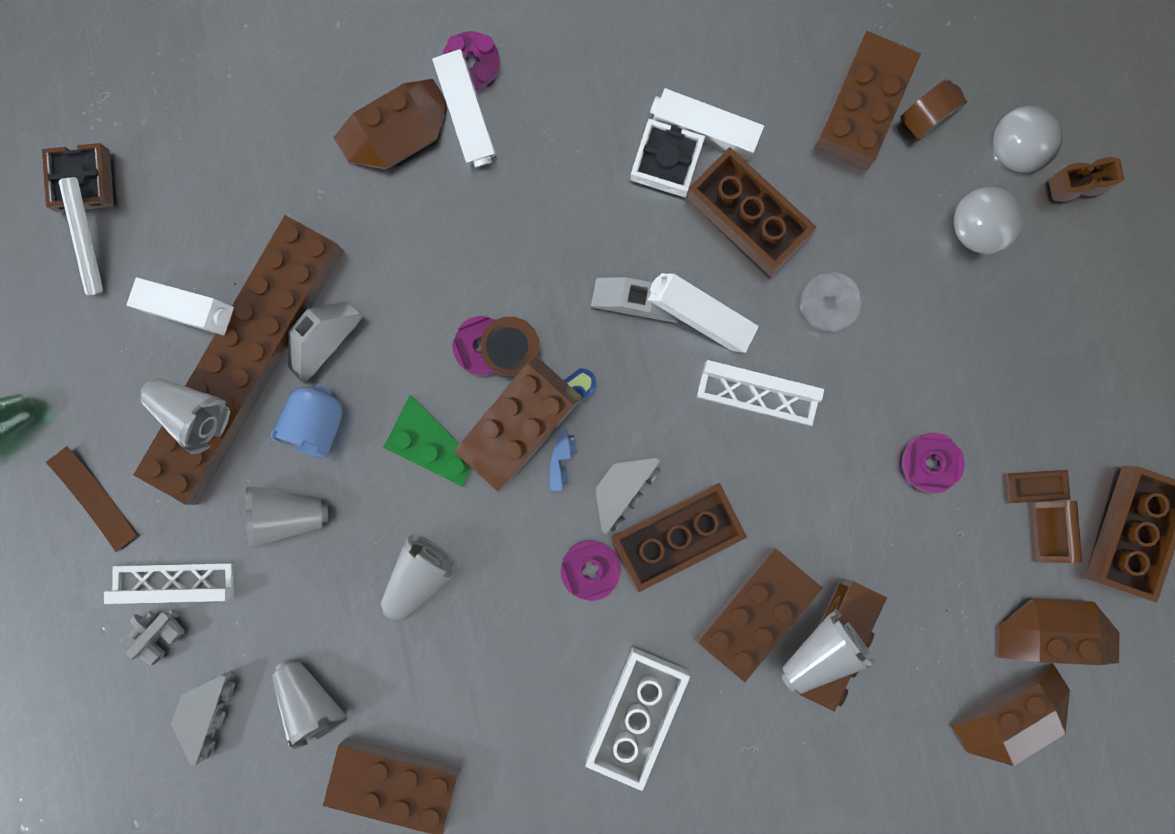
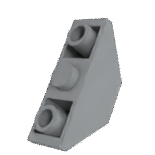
(628, 297)
(318, 336)
(621, 489)
(200, 714)

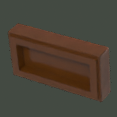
(1037, 486)

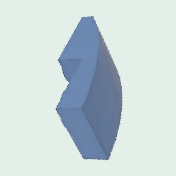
(562, 452)

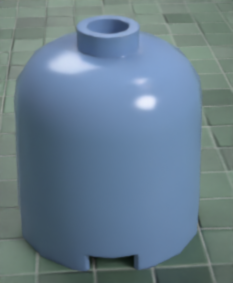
(309, 420)

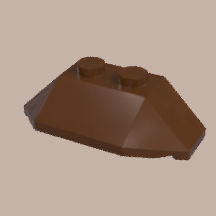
(393, 125)
(1059, 634)
(1018, 719)

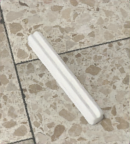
(81, 235)

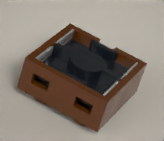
(89, 165)

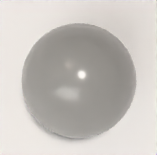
(1027, 139)
(988, 220)

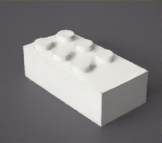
(637, 718)

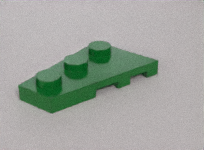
(426, 443)

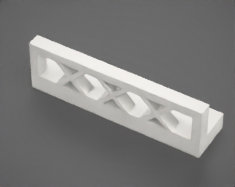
(763, 382)
(164, 595)

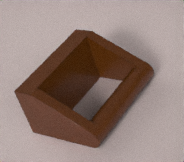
(1056, 532)

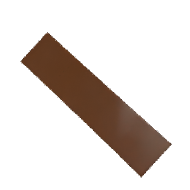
(92, 498)

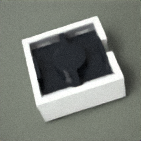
(666, 158)

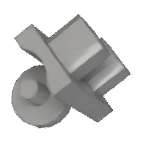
(145, 646)

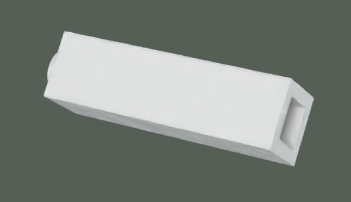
(465, 108)
(718, 126)
(180, 306)
(702, 312)

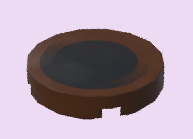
(509, 345)

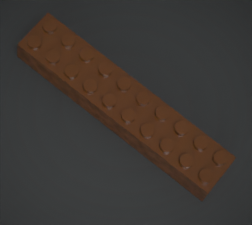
(244, 358)

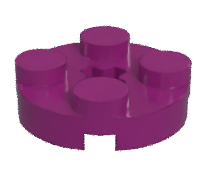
(483, 49)
(464, 345)
(945, 451)
(606, 577)

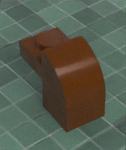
(933, 108)

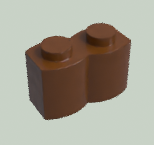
(1086, 179)

